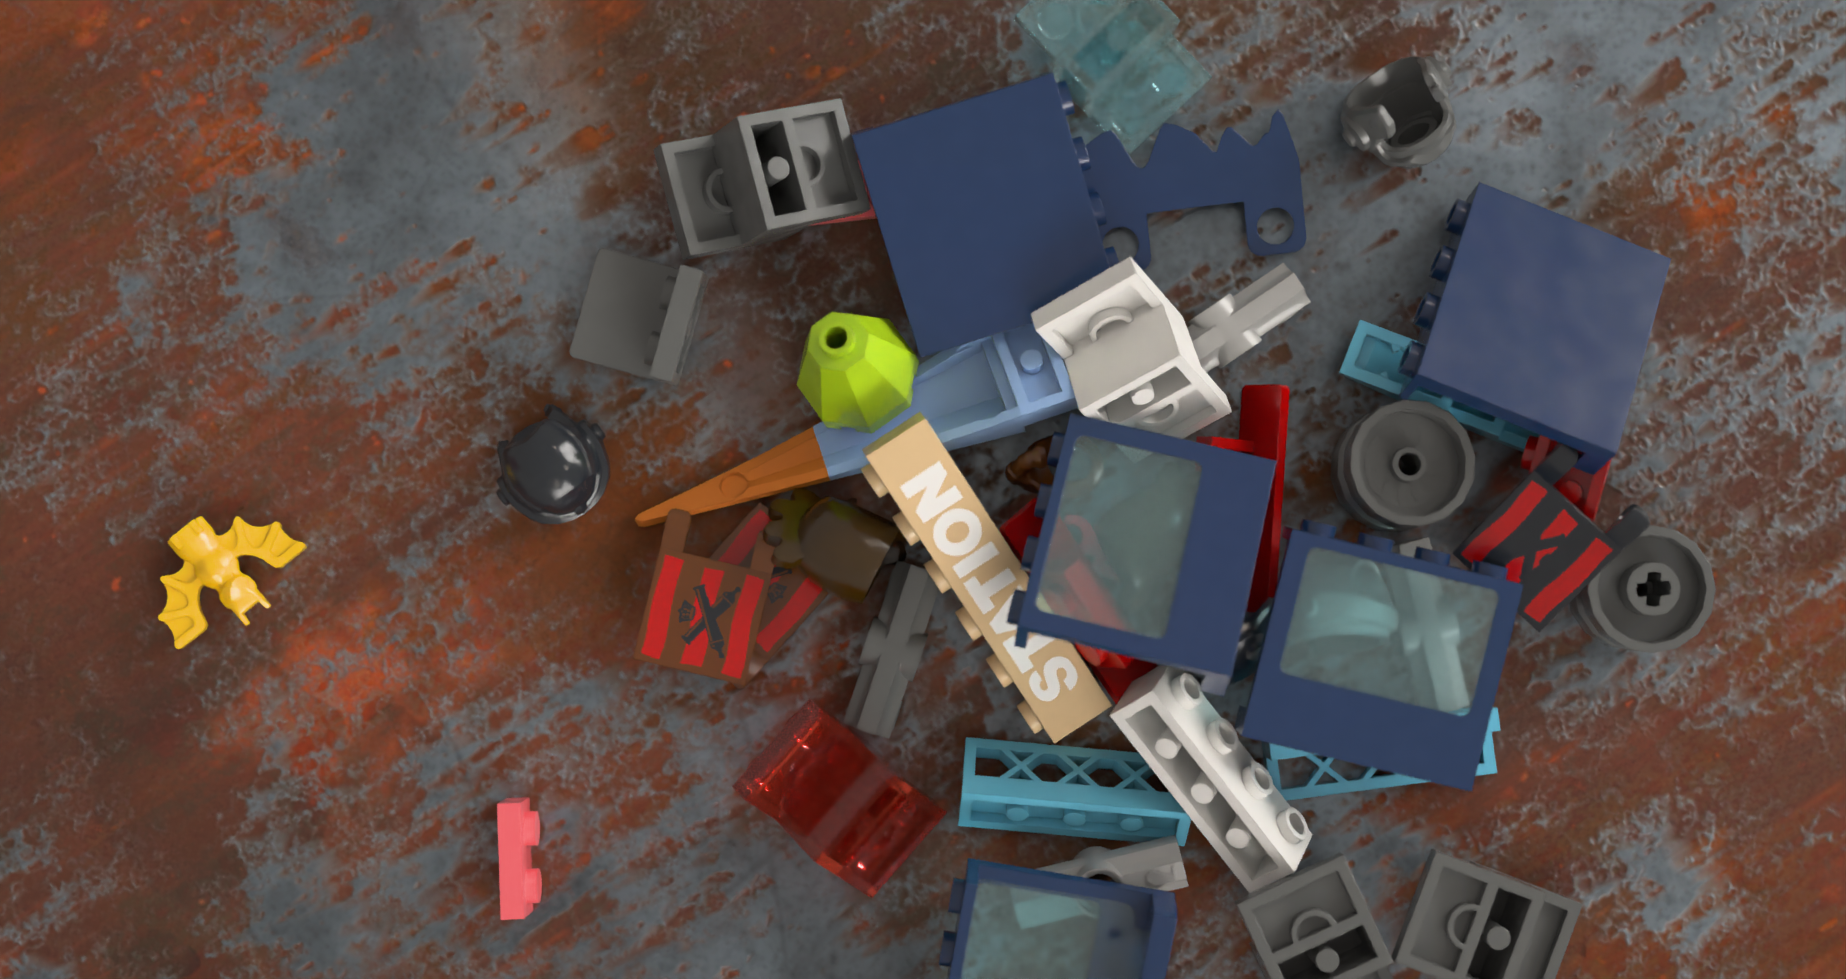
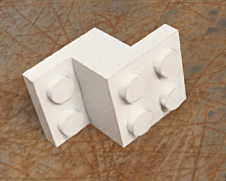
(1130, 354)

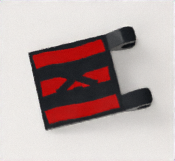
(1548, 540)

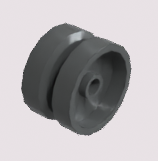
(1435, 461)
(1673, 599)

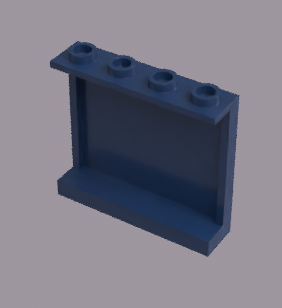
(984, 210)
(1536, 322)

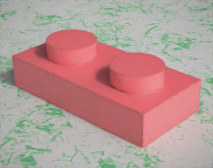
(517, 879)

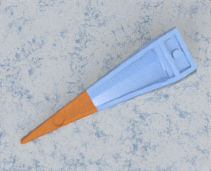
(963, 392)

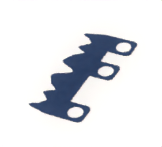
(1191, 175)

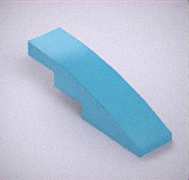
(1374, 363)

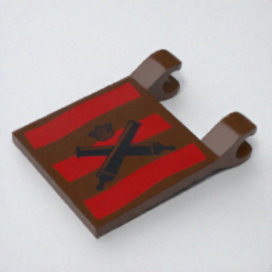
(789, 596)
(703, 610)

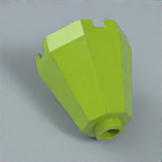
(857, 371)

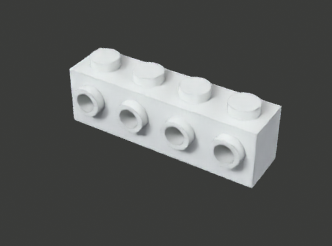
(1212, 776)

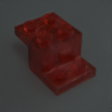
(839, 799)

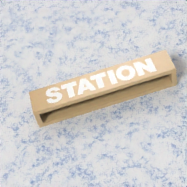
(982, 572)

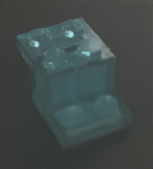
(1117, 61)

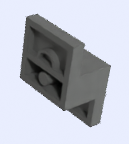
(761, 178)
(1483, 924)
(1315, 926)

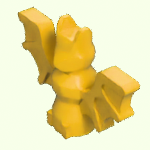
(215, 564)

